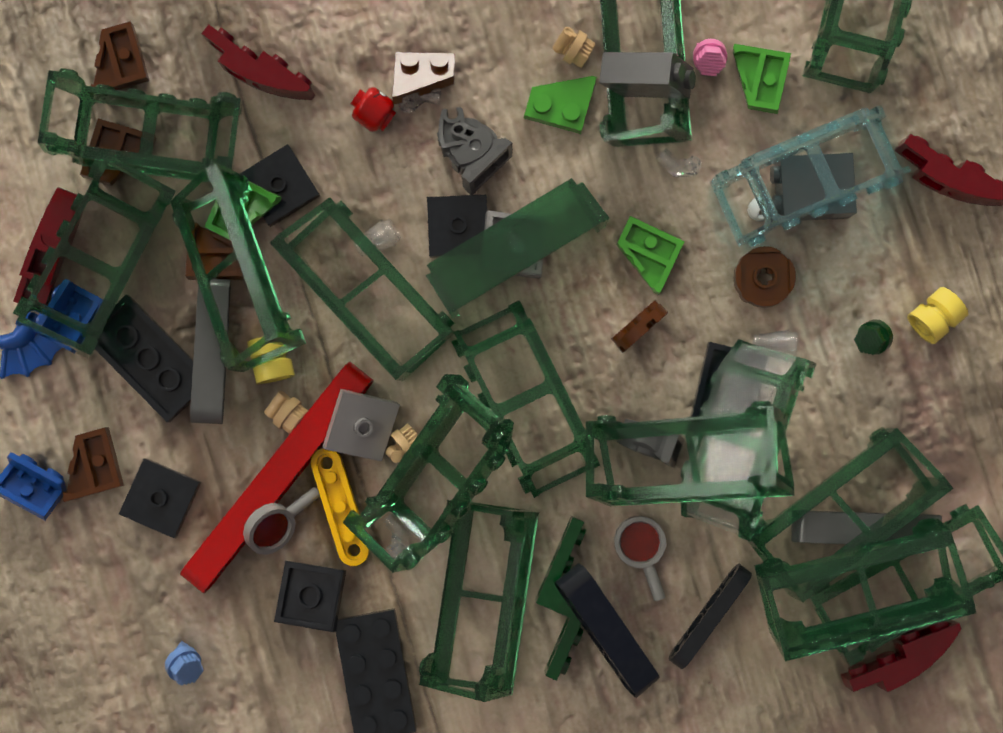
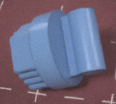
(184, 664)

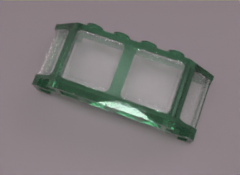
(743, 377)

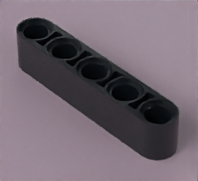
(607, 630)

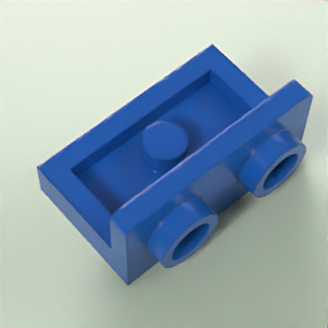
(73, 302)
(31, 486)

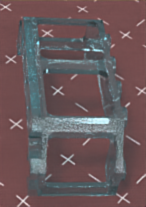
(810, 143)

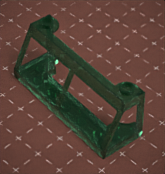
(676, 113)
(230, 192)
(341, 214)
(766, 484)
(922, 496)
(960, 517)
(941, 603)
(498, 678)

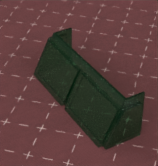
(514, 244)

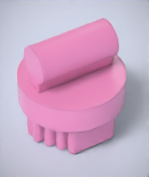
(710, 57)

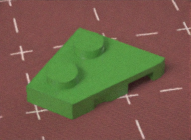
(761, 76)

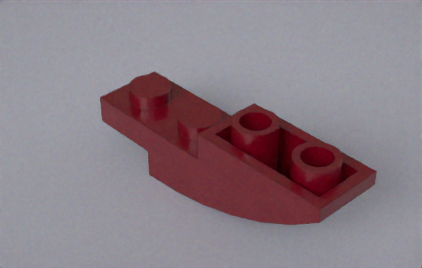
(260, 72)
(961, 182)
(55, 213)
(914, 654)

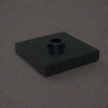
(285, 177)
(454, 221)
(160, 498)
(310, 596)

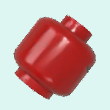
(373, 109)

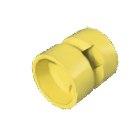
(942, 311)
(274, 369)

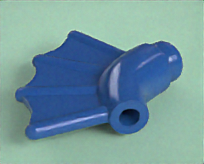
(25, 350)

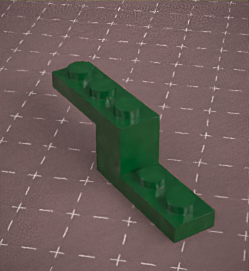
(551, 598)

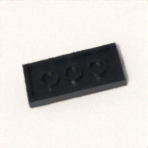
(147, 358)
(375, 673)

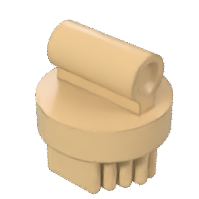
(574, 46)
(285, 411)
(404, 439)

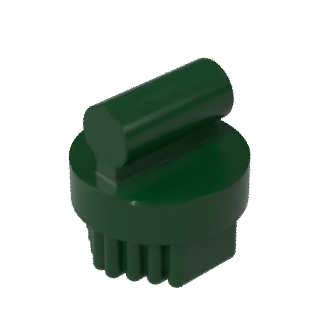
(874, 337)

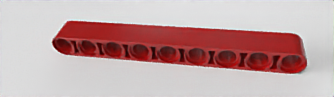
(271, 481)

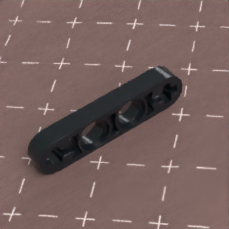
(710, 616)

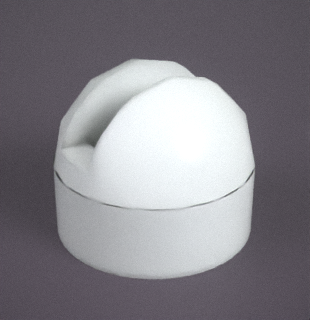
(753, 211)

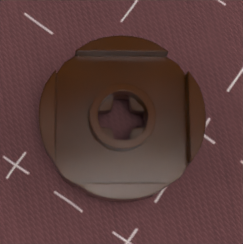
(775, 290)
(639, 326)

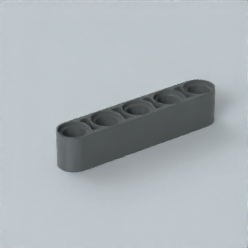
(208, 368)
(838, 528)

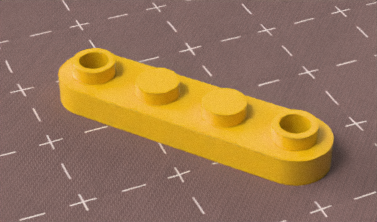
(337, 503)

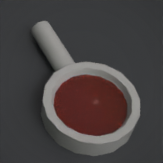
(273, 524)
(641, 544)

